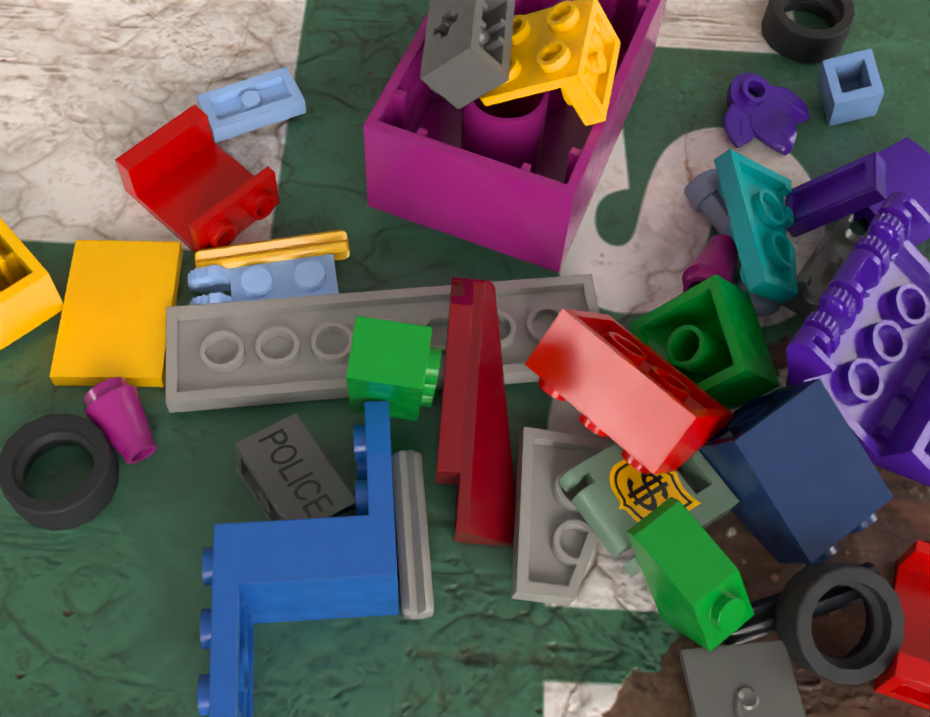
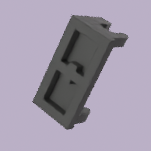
(822, 267)

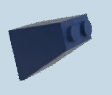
(797, 472)

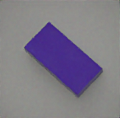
(837, 194)

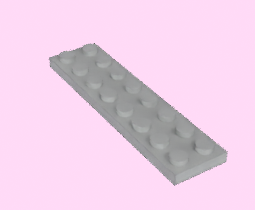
(303, 344)

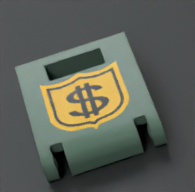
(624, 496)

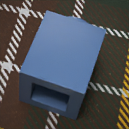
(850, 87)

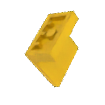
(563, 49)

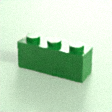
(392, 365)

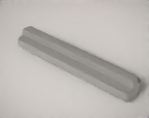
(412, 535)

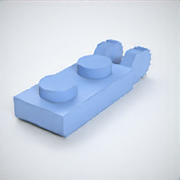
(265, 281)

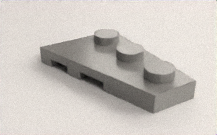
(549, 532)

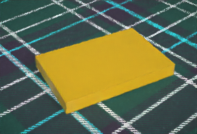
(117, 312)

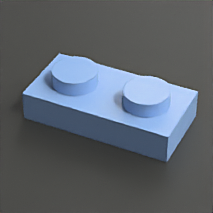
(252, 104)

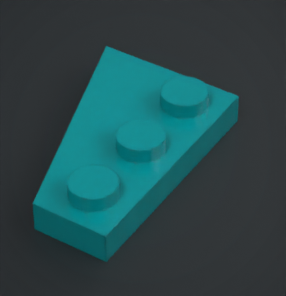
(759, 225)

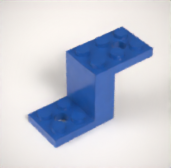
(299, 572)

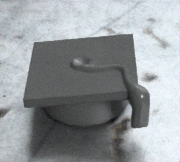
(741, 681)

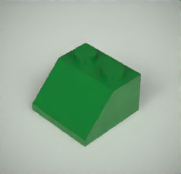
(712, 341)

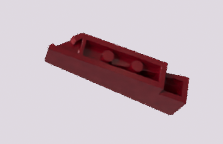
(474, 419)

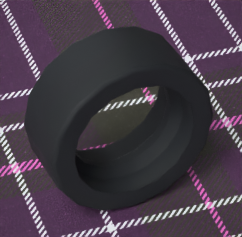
(803, 43)
(40, 437)
(882, 630)

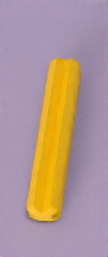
(276, 250)

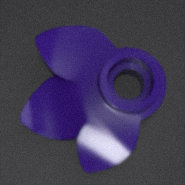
(766, 115)

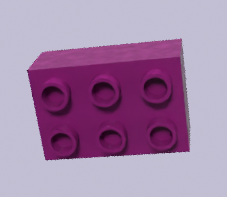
(508, 170)

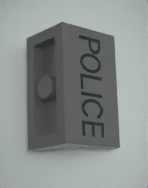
(291, 473)

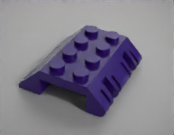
(875, 342)

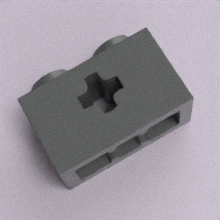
(467, 48)

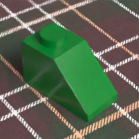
(689, 575)

